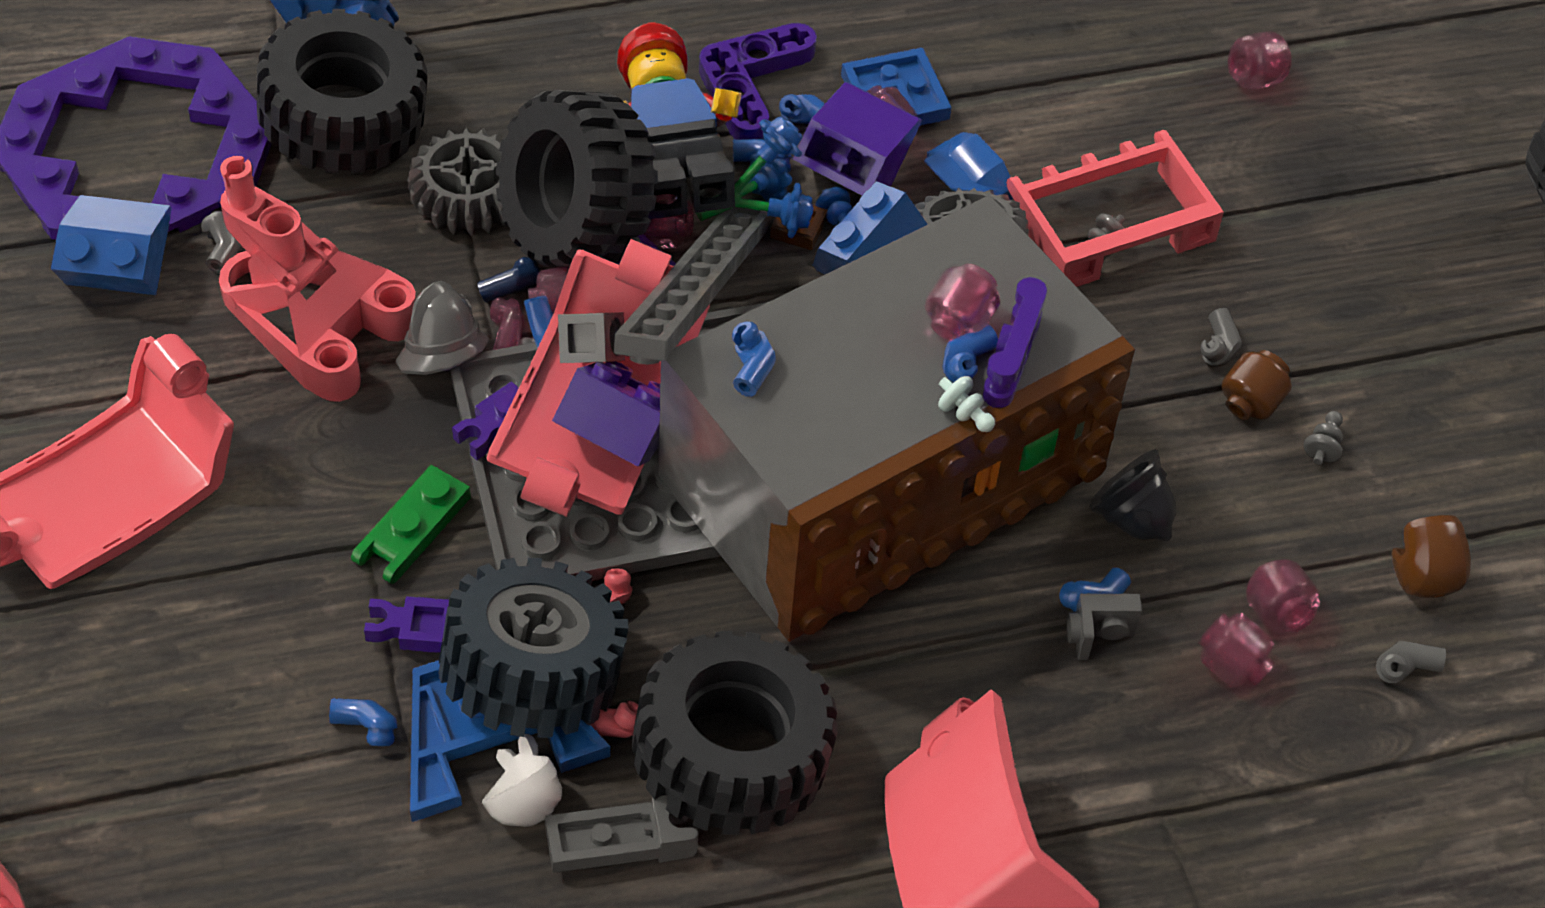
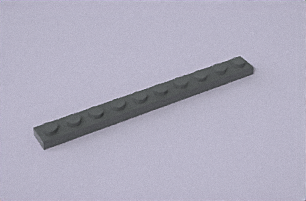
(690, 286)

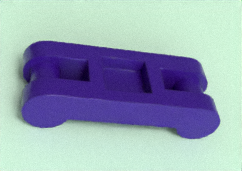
(1015, 343)

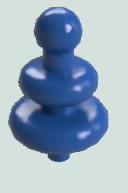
(837, 202)

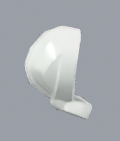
(527, 787)

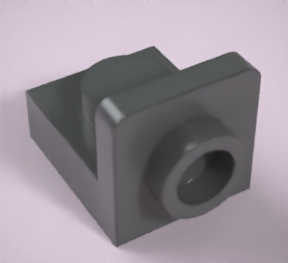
(1104, 617)

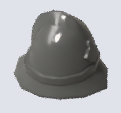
(440, 332)

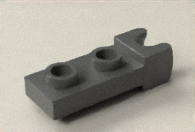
(618, 836)

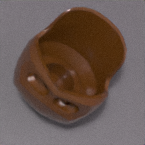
(1434, 557)

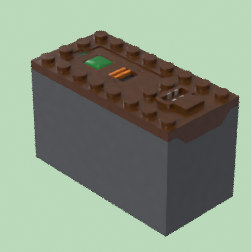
(844, 460)

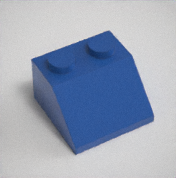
(874, 222)
(112, 244)

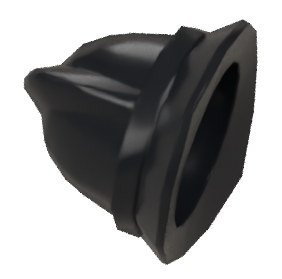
(1139, 499)

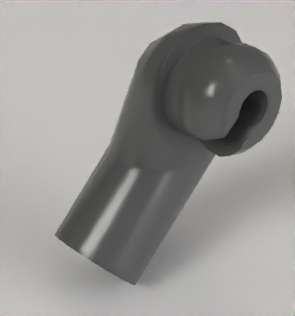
(1405, 657)

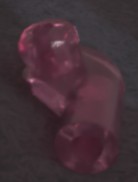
(512, 322)

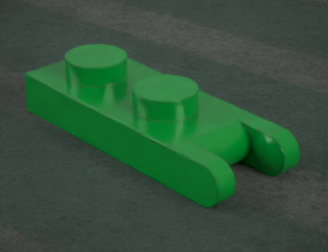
(413, 522)

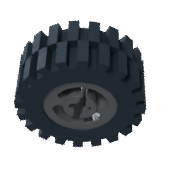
(532, 647)

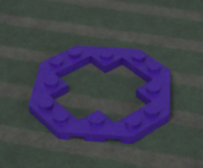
(90, 82)

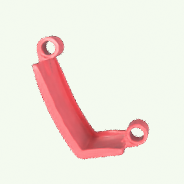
(528, 441)
(118, 472)
(962, 821)

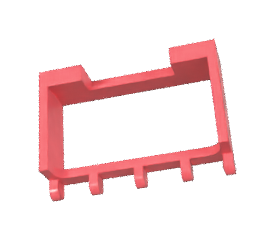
(1083, 261)

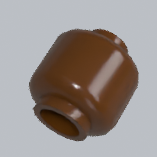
(1256, 385)

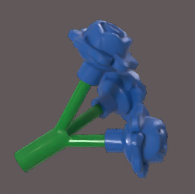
(771, 178)

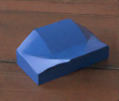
(969, 163)

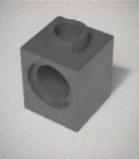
(589, 337)

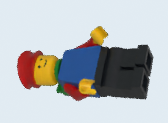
(679, 120)

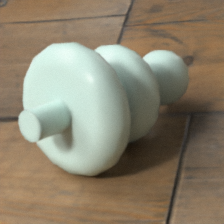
(968, 406)

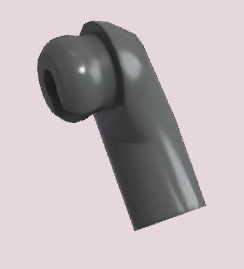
(226, 244)
(1226, 339)

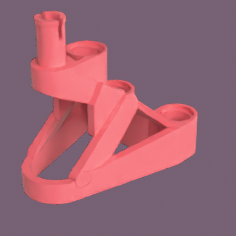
(281, 263)

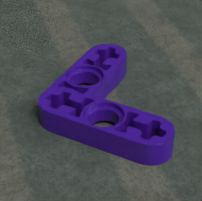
(795, 47)

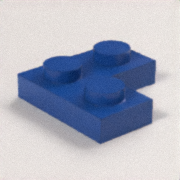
(907, 72)

